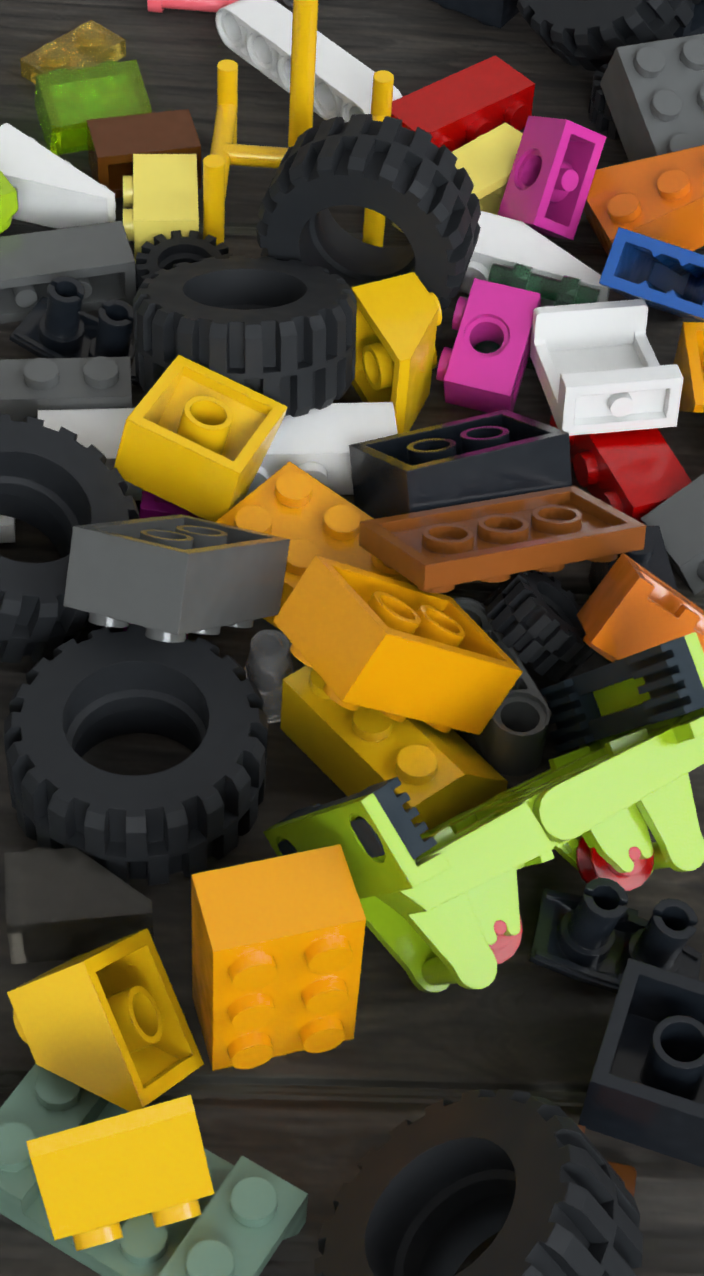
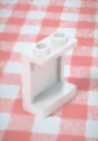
(602, 368)

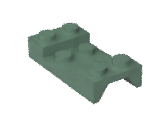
(231, 1238)

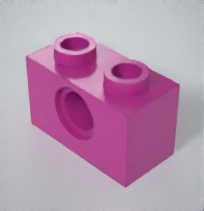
(552, 176)
(491, 379)

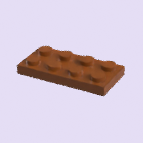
(501, 538)

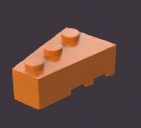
(651, 197)
(636, 612)

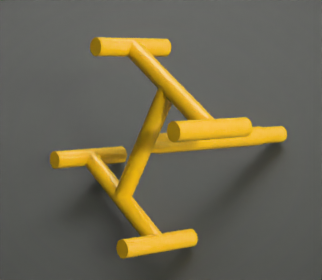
(302, 81)

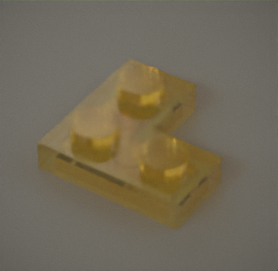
(79, 48)

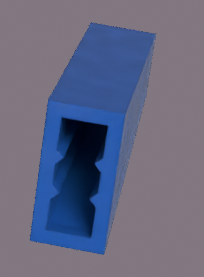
(656, 272)

